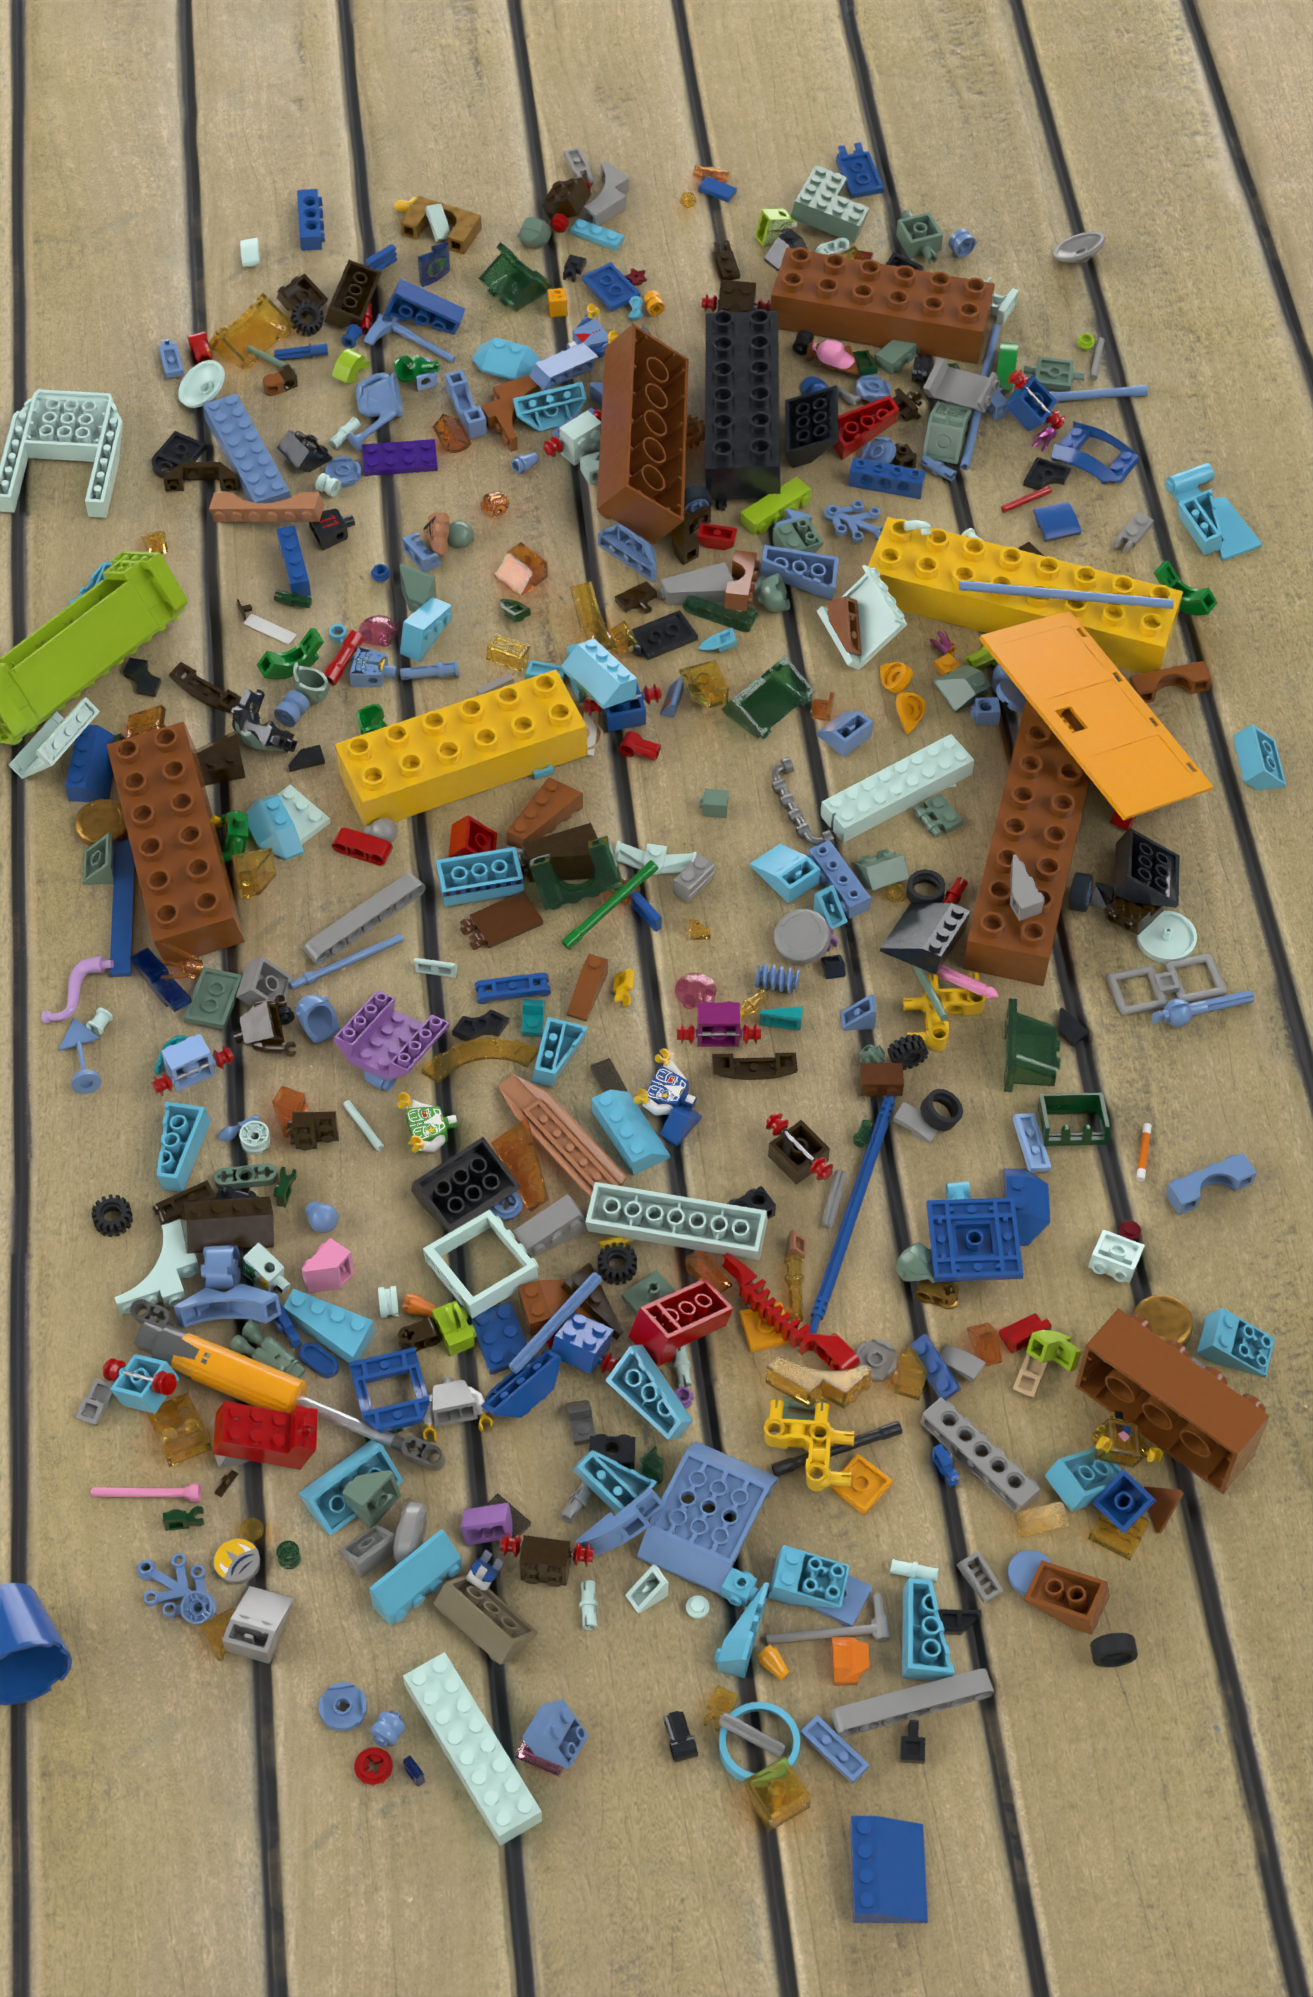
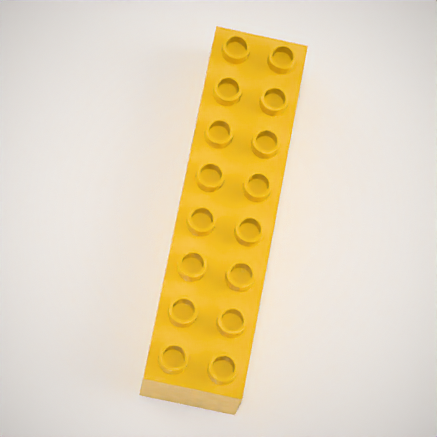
(927, 573)

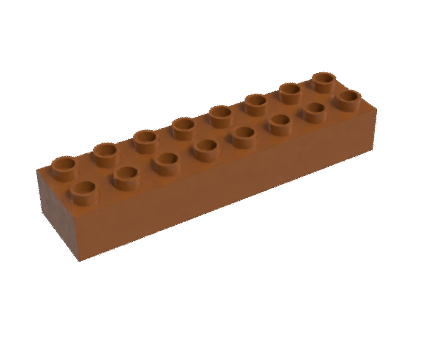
(1040, 826)

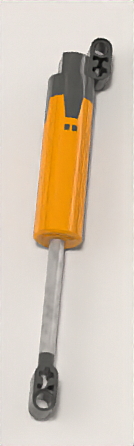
(252, 1380)

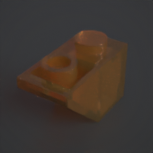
(285, 1104)

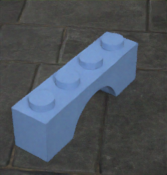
(470, 415)
(1233, 1172)

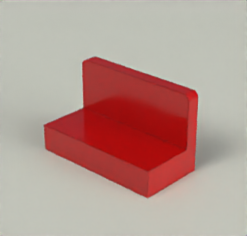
(1019, 1333)

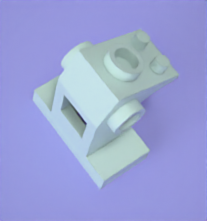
(1003, 305)

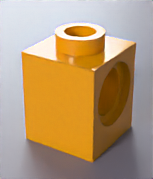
(557, 302)

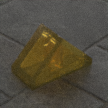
(155, 542)
(214, 1631)

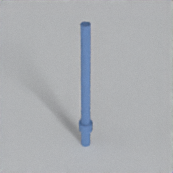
(310, 977)

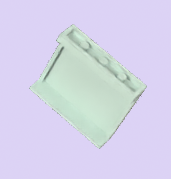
(877, 615)

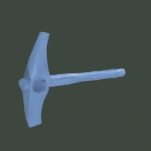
(385, 325)

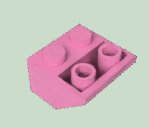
(328, 1268)

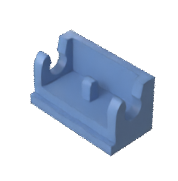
(420, 553)

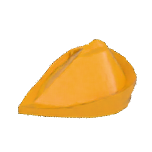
(896, 676)
(907, 708)

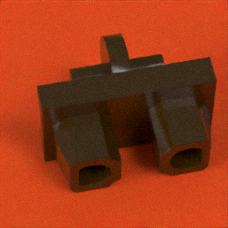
(909, 403)

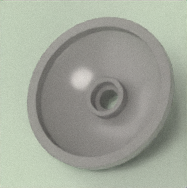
(1079, 247)

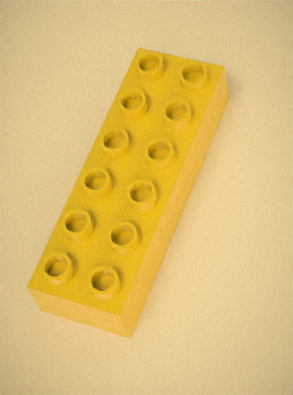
(462, 749)

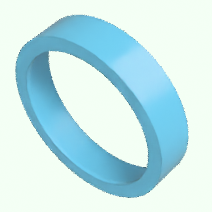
(736, 1771)

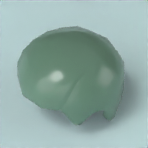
(460, 534)

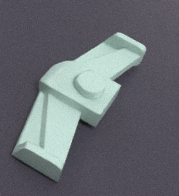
(657, 853)

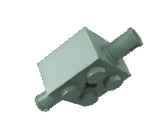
(919, 235)

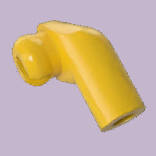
(404, 206)

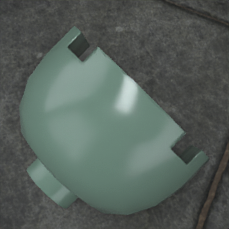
(773, 594)

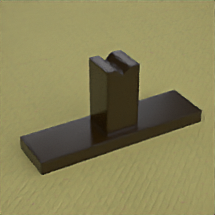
(243, 609)
(226, 1482)

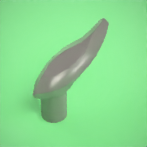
(852, 399)

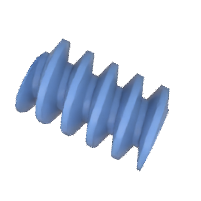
(777, 978)

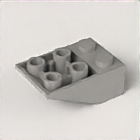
(257, 1624)

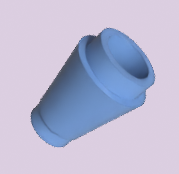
(522, 463)

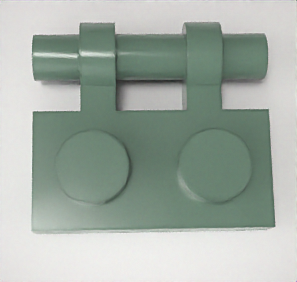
(942, 812)

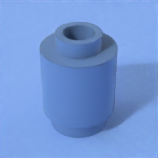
(378, 1082)

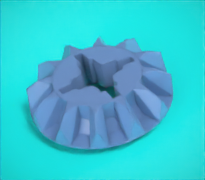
(516, 1205)

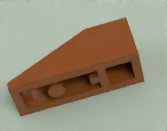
(845, 622)
(588, 987)

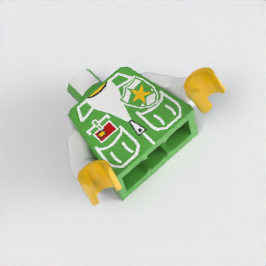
(425, 1124)

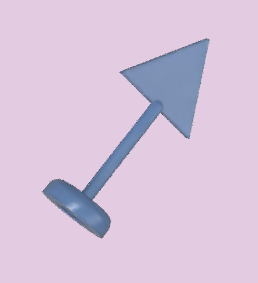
(85, 1080)

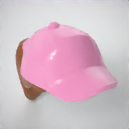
(830, 353)

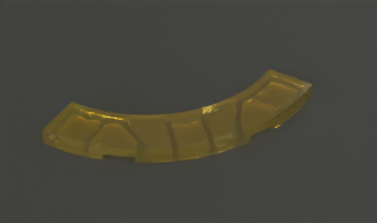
(478, 1050)

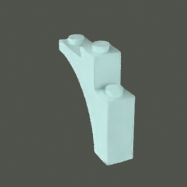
(164, 1279)

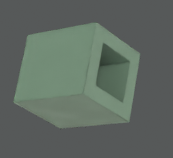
(714, 803)

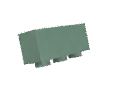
(895, 355)

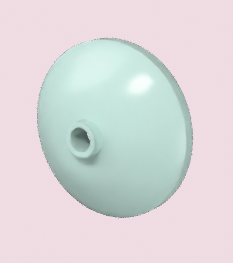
(201, 384)

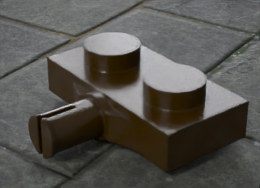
(637, 597)

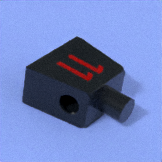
(331, 528)

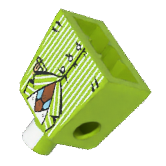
(772, 224)

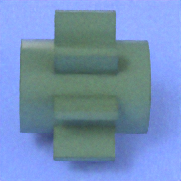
(872, 1054)

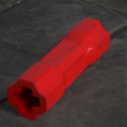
(349, 646)

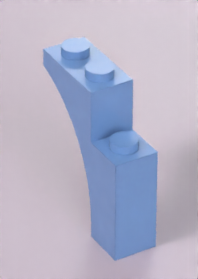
(237, 1303)

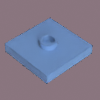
(854, 1599)

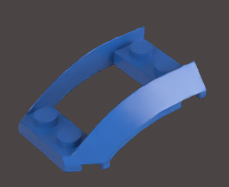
(1070, 453)
(385, 1367)

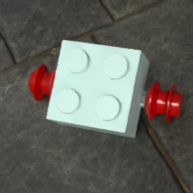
(577, 437)

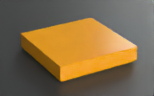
(758, 1333)
(867, 1485)

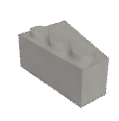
(552, 1226)

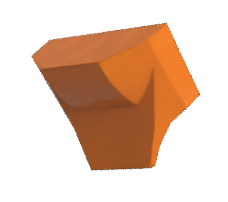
(849, 1660)

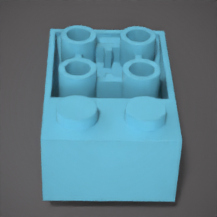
(787, 871)
(1235, 1343)
(807, 1579)

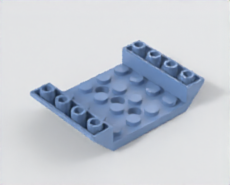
(700, 1543)

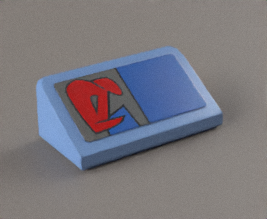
(673, 698)

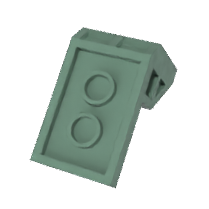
(946, 432)

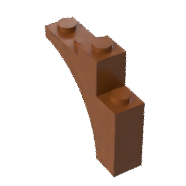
(501, 412)

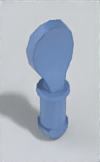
(230, 1132)

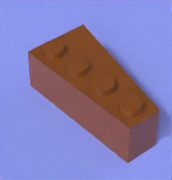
(545, 811)

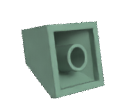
(416, 586)
(963, 686)
(372, 1495)

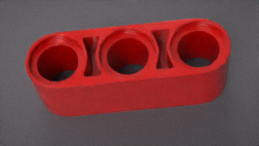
(362, 846)

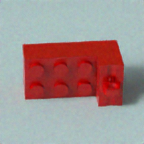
(679, 1320)
(266, 1434)

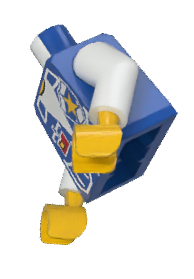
(667, 1088)

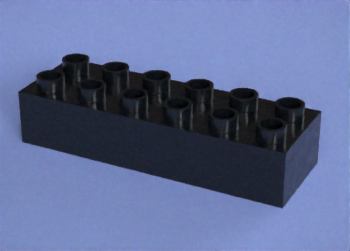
(742, 405)

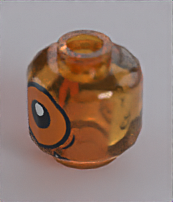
(494, 503)

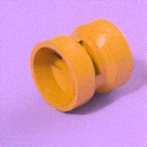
(654, 303)

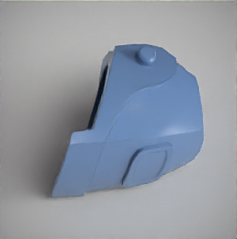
(317, 1017)

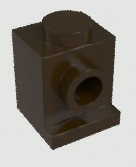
(904, 454)

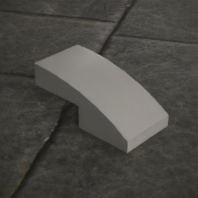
(912, 1119)
(962, 1363)
(96, 1403)

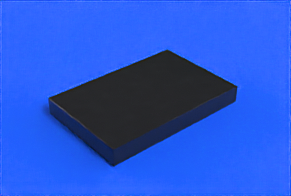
(664, 635)

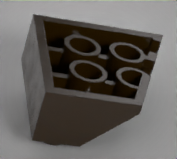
(221, 760)

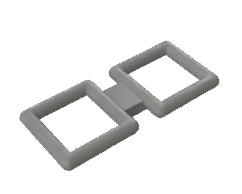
(1166, 983)

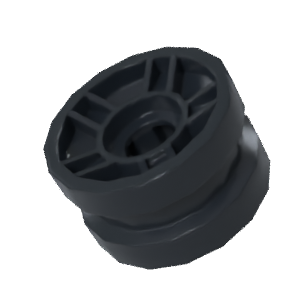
(920, 369)

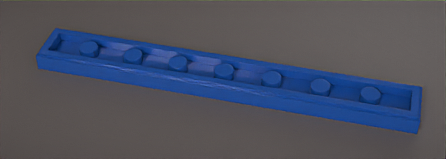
(122, 910)

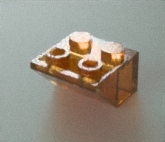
(522, 569)

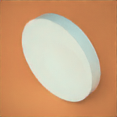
(1168, 938)

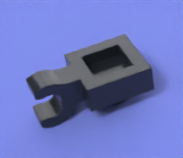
(912, 1746)

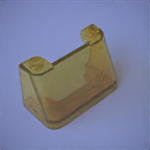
(258, 327)

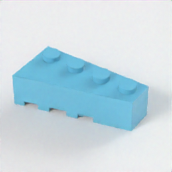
(649, 1393)

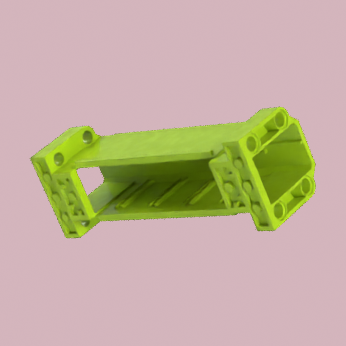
(86, 640)

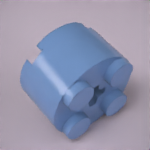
(221, 1267)

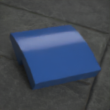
(1057, 521)

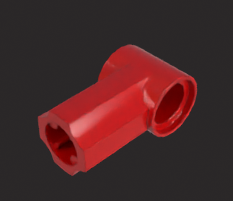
(199, 345)
(634, 745)

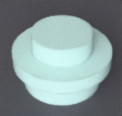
(697, 1607)

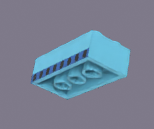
(479, 876)

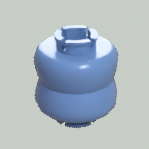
(387, 1728)

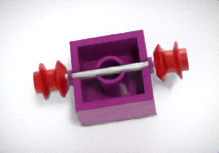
(718, 1026)

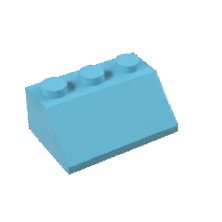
(1259, 759)

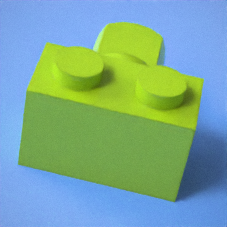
(454, 1328)

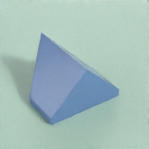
(860, 1015)

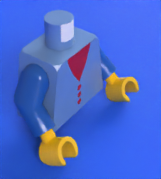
(592, 333)

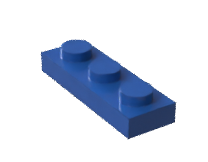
(938, 1372)

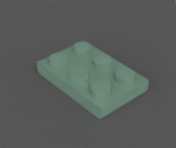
(213, 998)

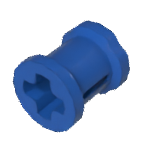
(350, 338)

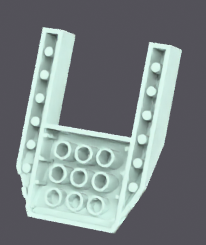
(64, 428)

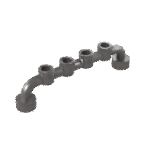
(795, 814)

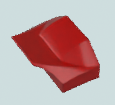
(716, 536)

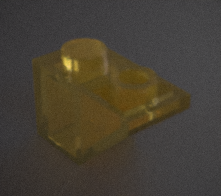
(911, 1376)

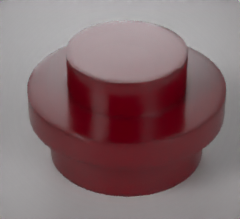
(1130, 1230)

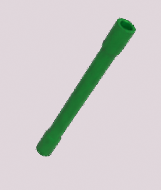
(578, 933)

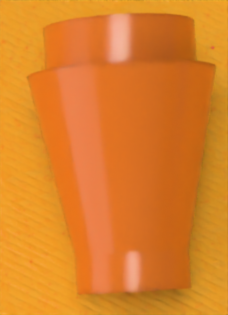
(417, 1305)

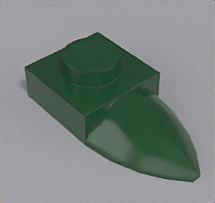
(515, 610)

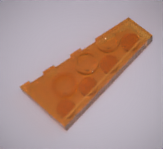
(520, 1157)

